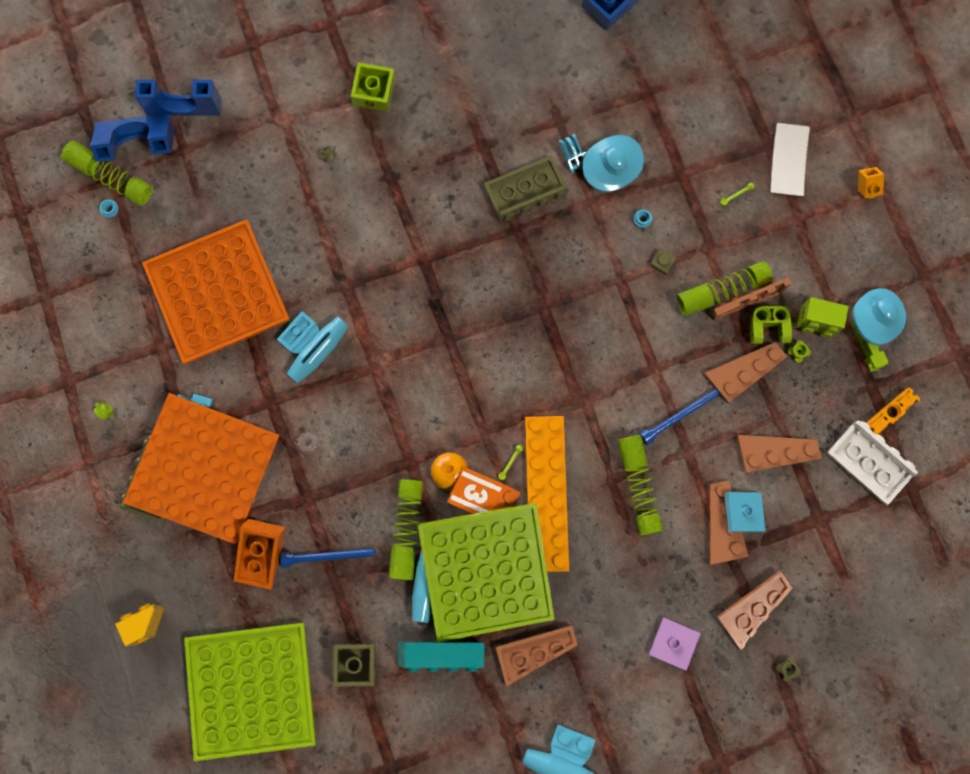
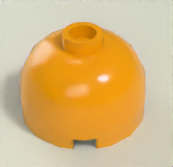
(447, 469)

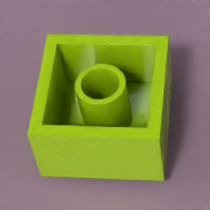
(373, 87)
(822, 317)

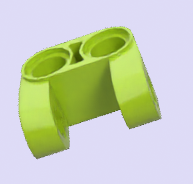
(770, 320)

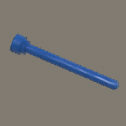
(649, 435)
(289, 559)

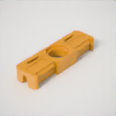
(900, 404)

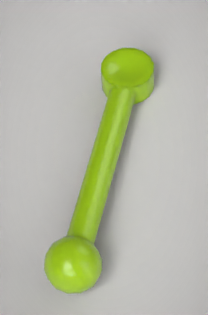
(724, 201)
(519, 448)

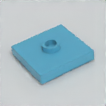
(744, 512)

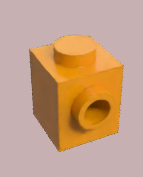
(870, 182)

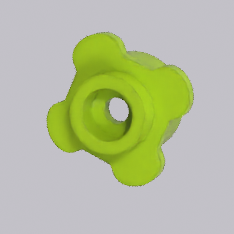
(794, 351)
(103, 410)

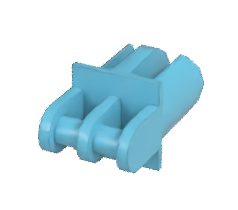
(572, 150)

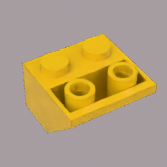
(141, 625)

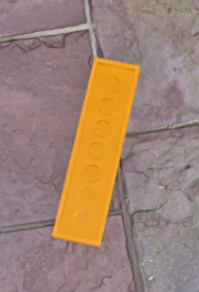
(548, 486)

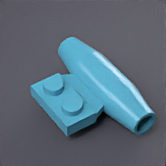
(310, 343)
(420, 596)
(567, 755)

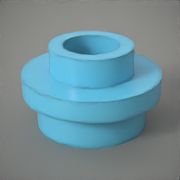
(105, 205)
(642, 213)

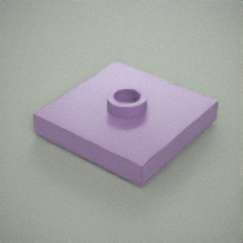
(674, 643)

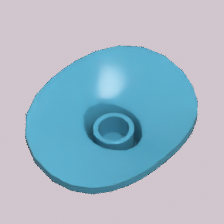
(613, 163)
(879, 316)

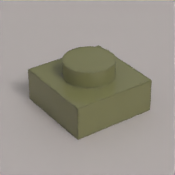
(663, 261)

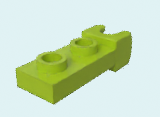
(874, 358)

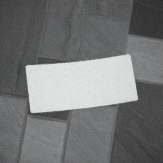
(789, 159)

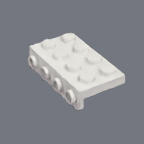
(872, 462)

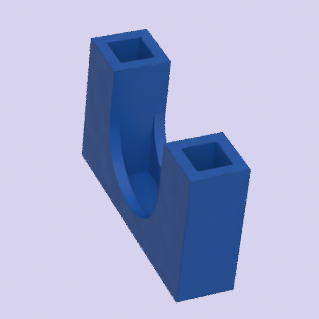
(203, 101)
(111, 134)

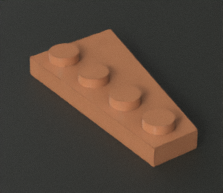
(750, 299)
(741, 373)
(772, 452)
(722, 544)
(754, 608)
(528, 654)

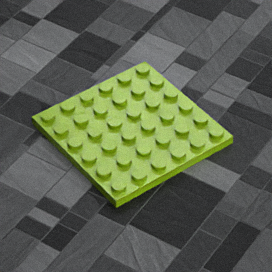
(486, 572)
(249, 691)

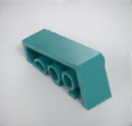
(441, 655)

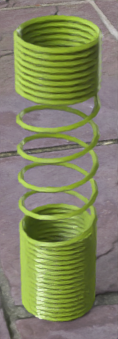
(84, 161)
(702, 298)
(633, 459)
(403, 558)

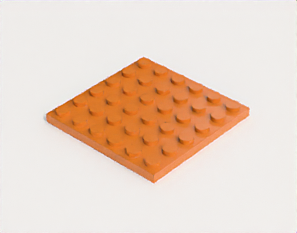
(215, 291)
(201, 468)

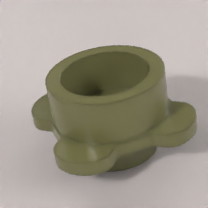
(328, 153)
(794, 670)

